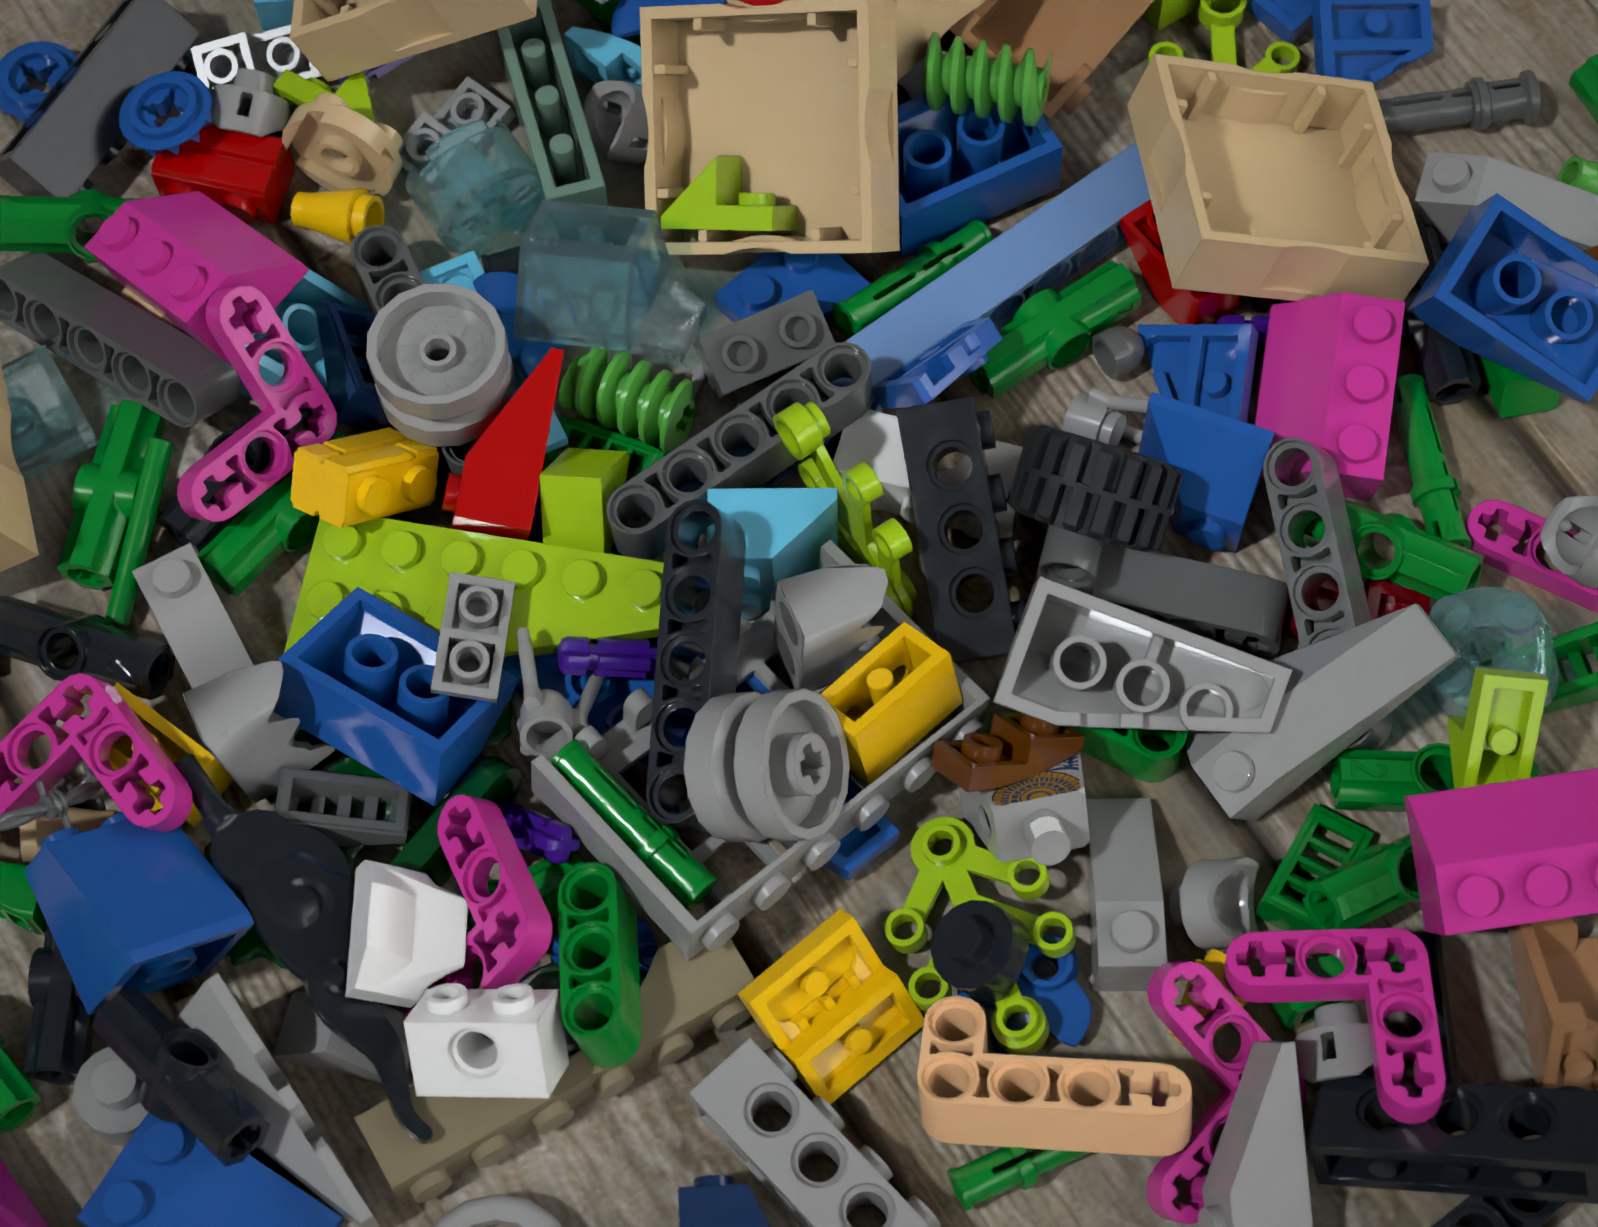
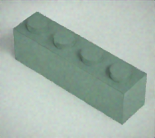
(550, 109)

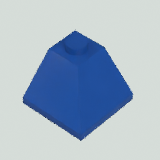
(1219, 467)

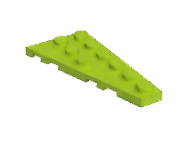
(410, 564)

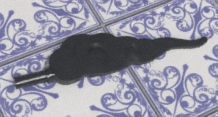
(302, 909)

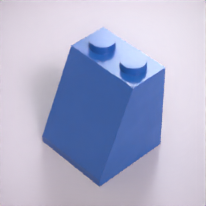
(133, 908)

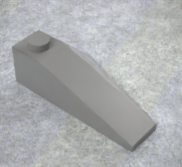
(1115, 668)
(1329, 702)
(293, 1137)

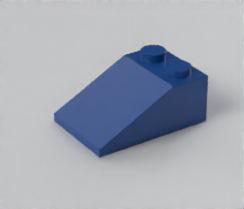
(1517, 298)
(176, 1182)

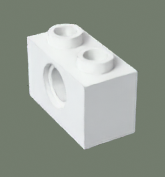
(457, 1061)

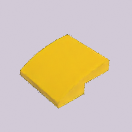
(832, 1007)

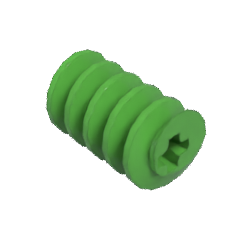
(985, 81)
(630, 398)

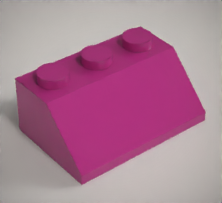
(183, 250)
(1333, 382)
(1506, 852)

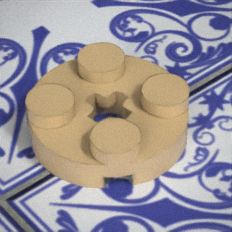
(343, 146)

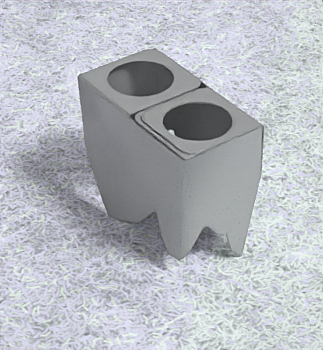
(822, 621)
(245, 734)

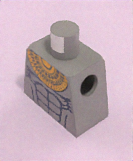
(1034, 816)

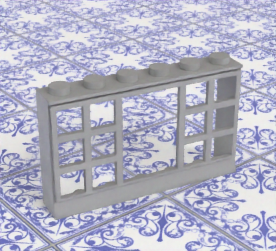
(630, 742)

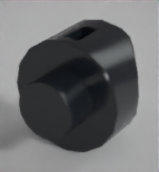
(980, 950)

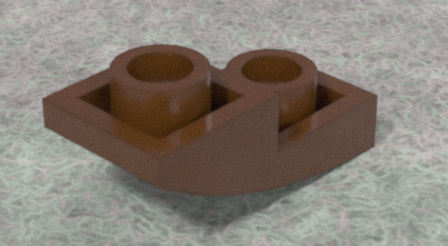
(1011, 753)

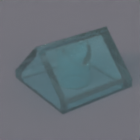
(44, 414)

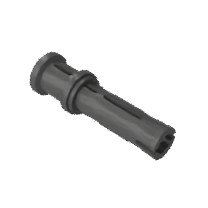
(1474, 105)

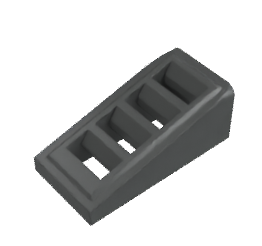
(321, 788)

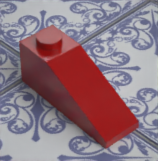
(505, 464)

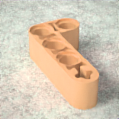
(1135, 1112)

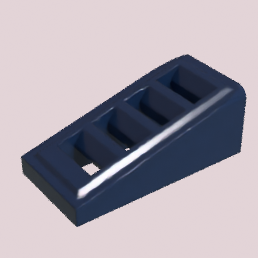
(346, 365)

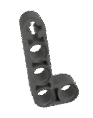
(1196, 596)

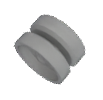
(440, 364)
(767, 766)

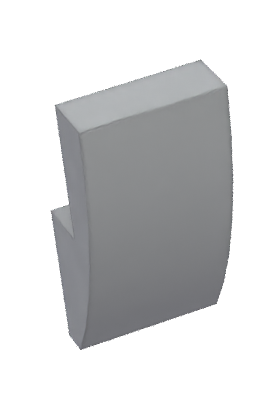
(266, 52)
(466, 104)
(473, 637)

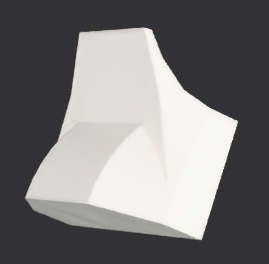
(402, 934)

